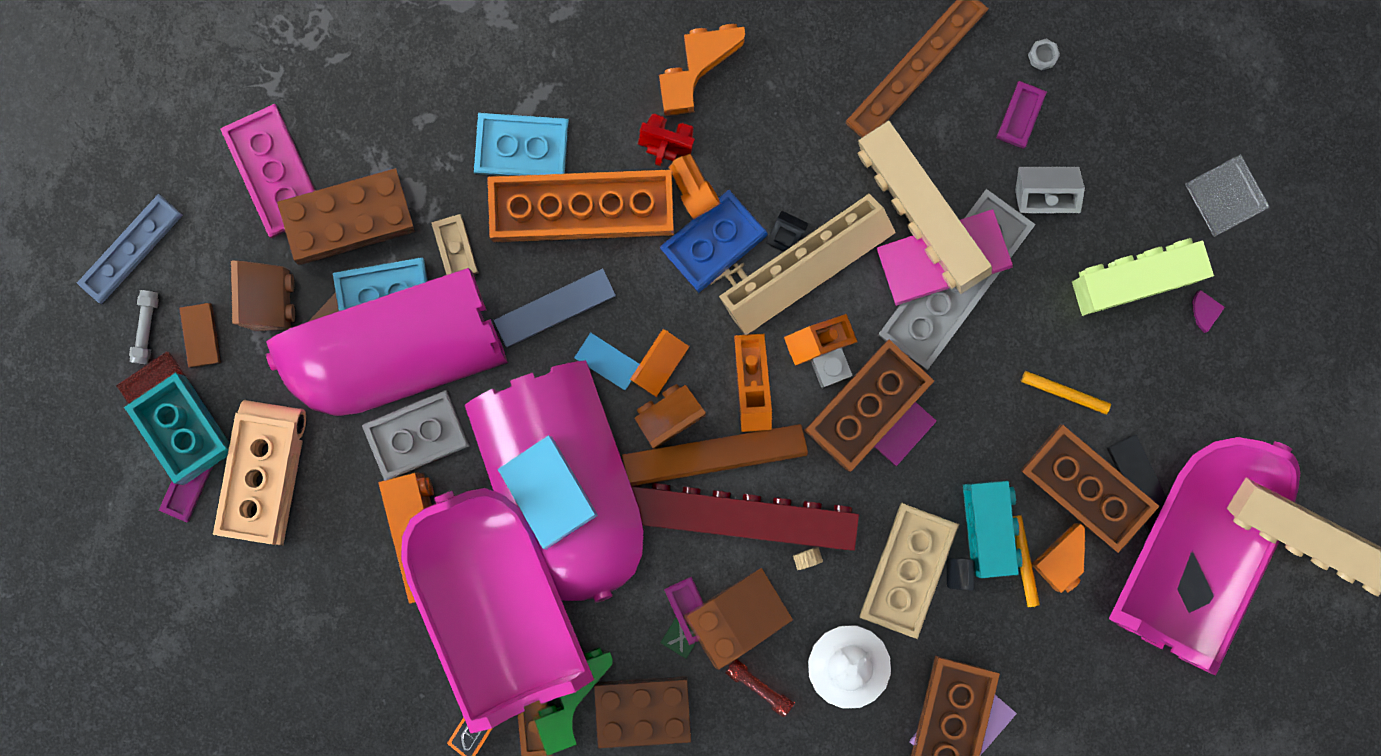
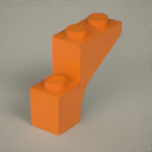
(703, 53)

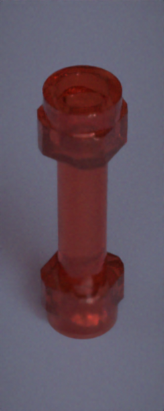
(780, 703)

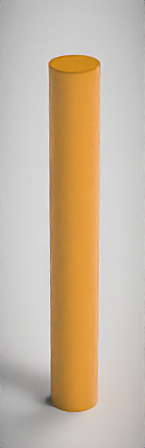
(1066, 392)
(1026, 569)

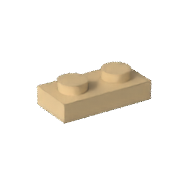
(454, 244)

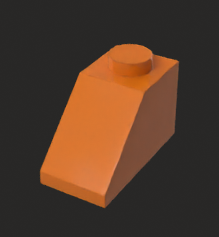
(820, 339)
(1063, 560)

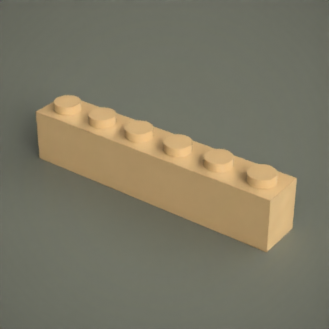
(924, 207)
(807, 264)
(1308, 534)

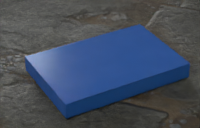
(713, 241)

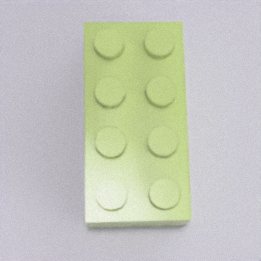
(1140, 278)

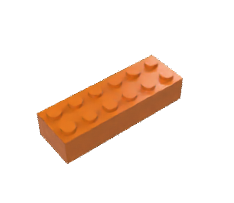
(580, 206)

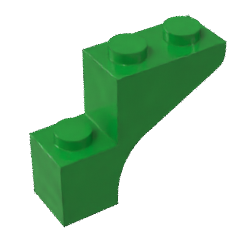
(554, 723)

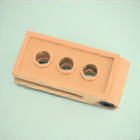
(252, 429)

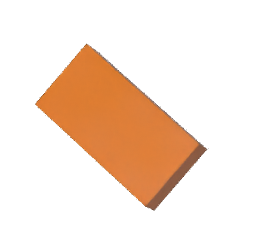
(659, 362)

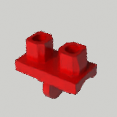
(663, 142)

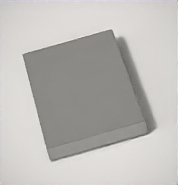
(415, 435)

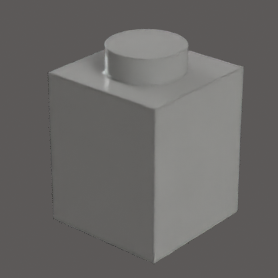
(831, 368)

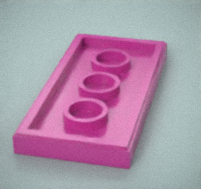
(267, 163)
(915, 276)

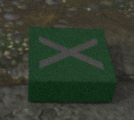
(676, 640)

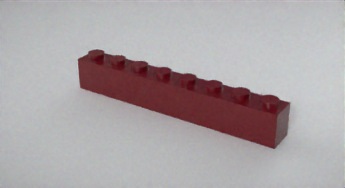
(747, 517)

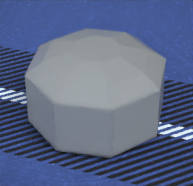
(1044, 54)

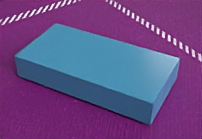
(607, 361)

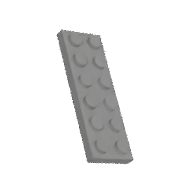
(928, 323)

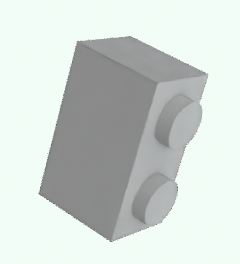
(1049, 190)

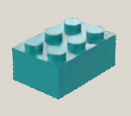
(179, 429)
(992, 528)

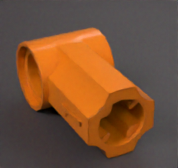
(697, 192)

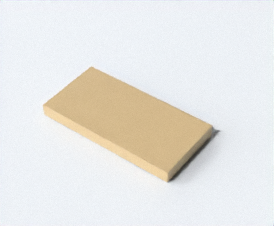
(909, 570)

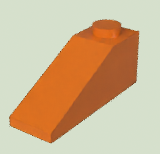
(753, 383)

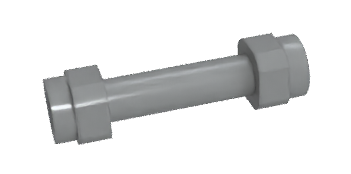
(147, 301)

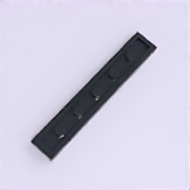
(1134, 465)

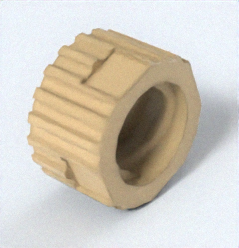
(808, 558)

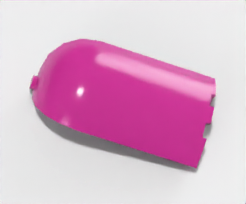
(388, 347)
(568, 408)
(1229, 555)
(490, 607)

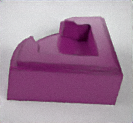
(1205, 310)

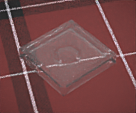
(1227, 195)

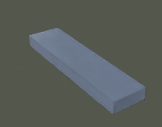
(129, 249)
(554, 308)

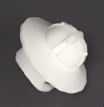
(849, 666)

